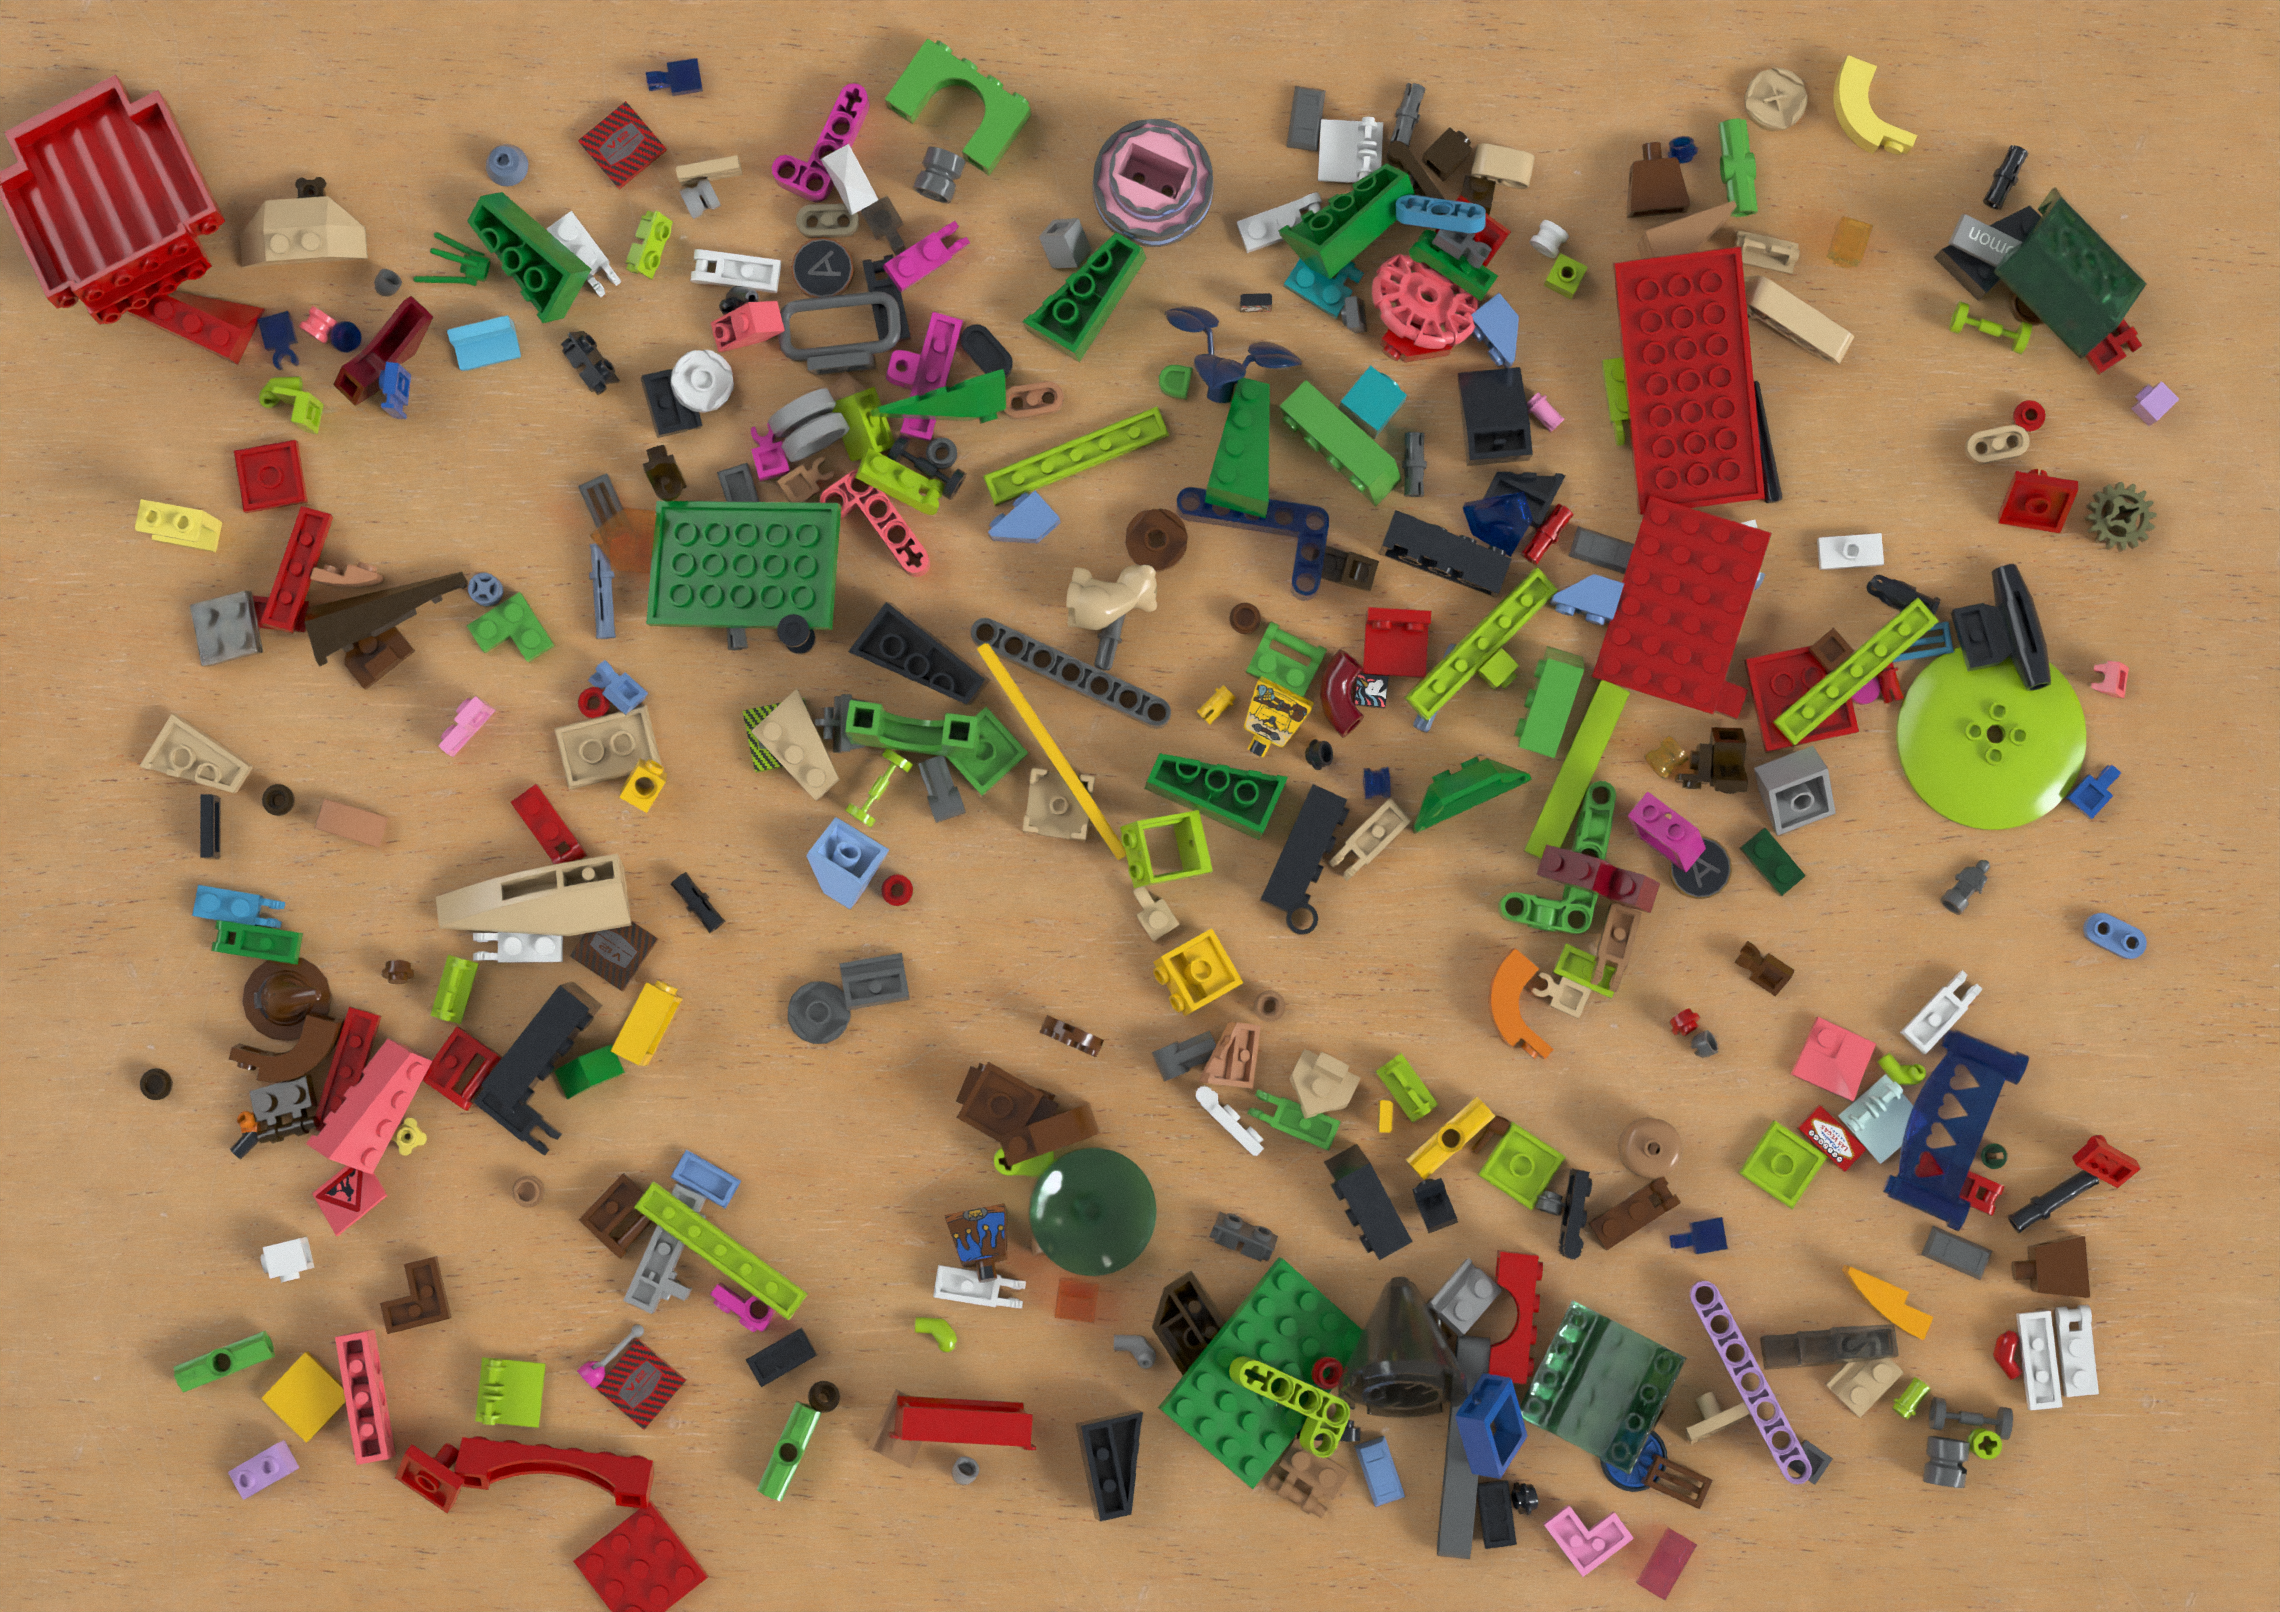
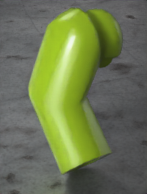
(268, 399)
(1902, 1073)
(939, 1329)

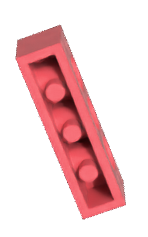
(365, 1396)

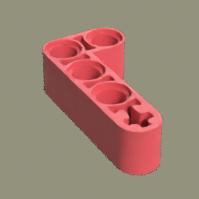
(883, 525)

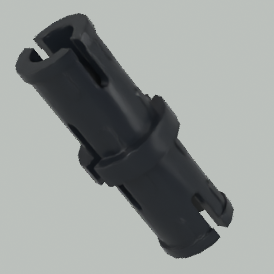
(2005, 177)
(697, 902)

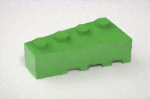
(1341, 442)

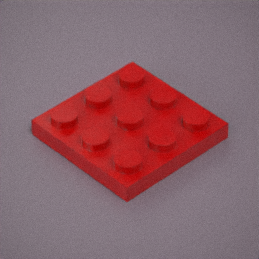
(1778, 683)
(641, 1565)

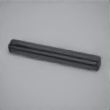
(1770, 475)

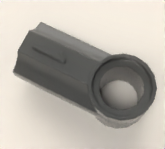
(943, 795)
(1182, 1056)

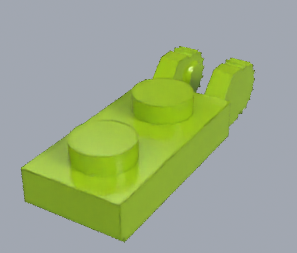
(1616, 396)

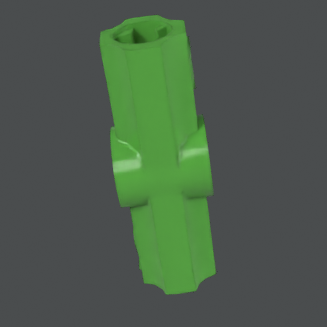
(1738, 166)
(207, 1369)
(779, 1469)

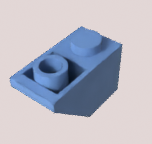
(1497, 327)
(1026, 523)
(1592, 597)

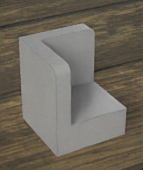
(1065, 243)

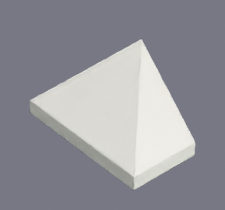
(849, 179)

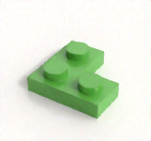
(515, 620)

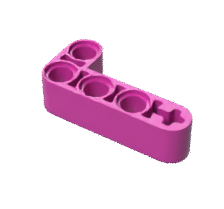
(827, 141)

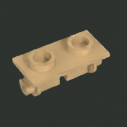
(1767, 252)

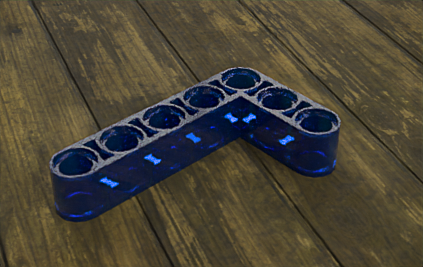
(1297, 528)

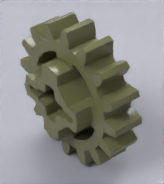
(2116, 505)

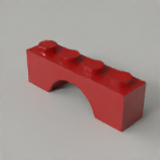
(1518, 1275)

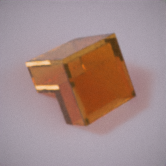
(1076, 1300)

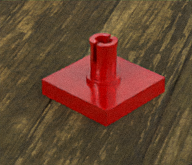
(2038, 501)
(432, 1476)

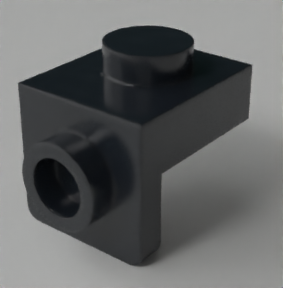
(1434, 1205)

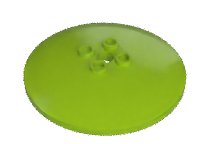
(1965, 774)

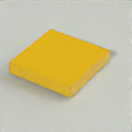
(306, 1396)

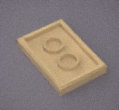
(606, 746)

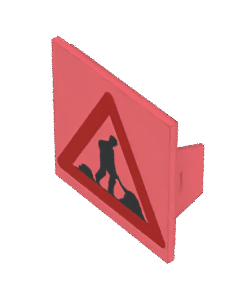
(348, 1197)

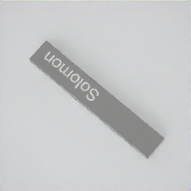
(1981, 240)

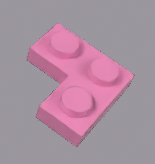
(470, 718)
(1587, 1547)

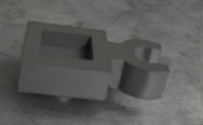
(1460, 244)

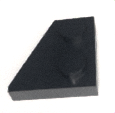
(1537, 489)

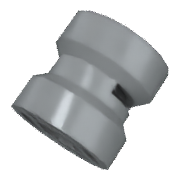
(693, 201)

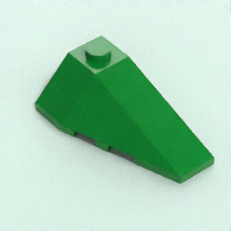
(965, 401)

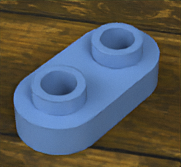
(2115, 937)

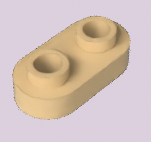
(1995, 444)

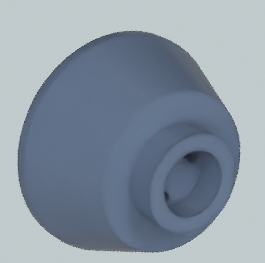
(507, 165)

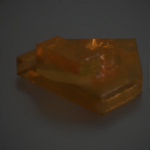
(628, 539)

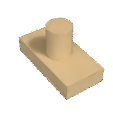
(1714, 1418)

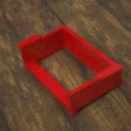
(962, 1421)

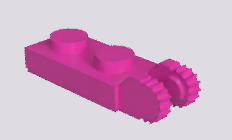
(923, 257)

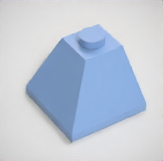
(845, 861)

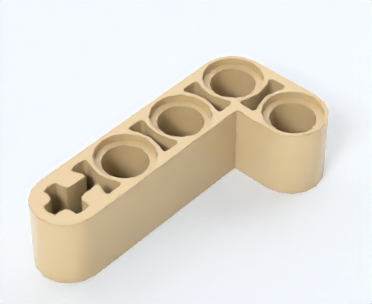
(1796, 319)

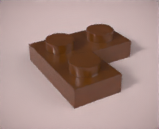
(427, 1298)

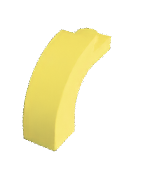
(1856, 114)

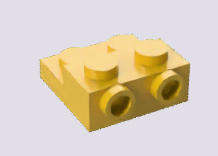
(1196, 973)

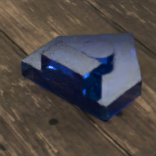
(1499, 520)

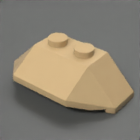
(302, 233)

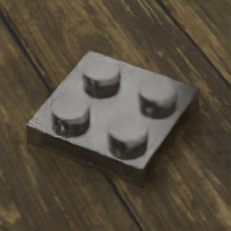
(226, 628)

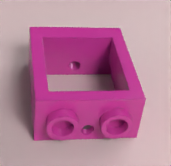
(1672, 837)

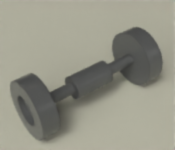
(2003, 1421)

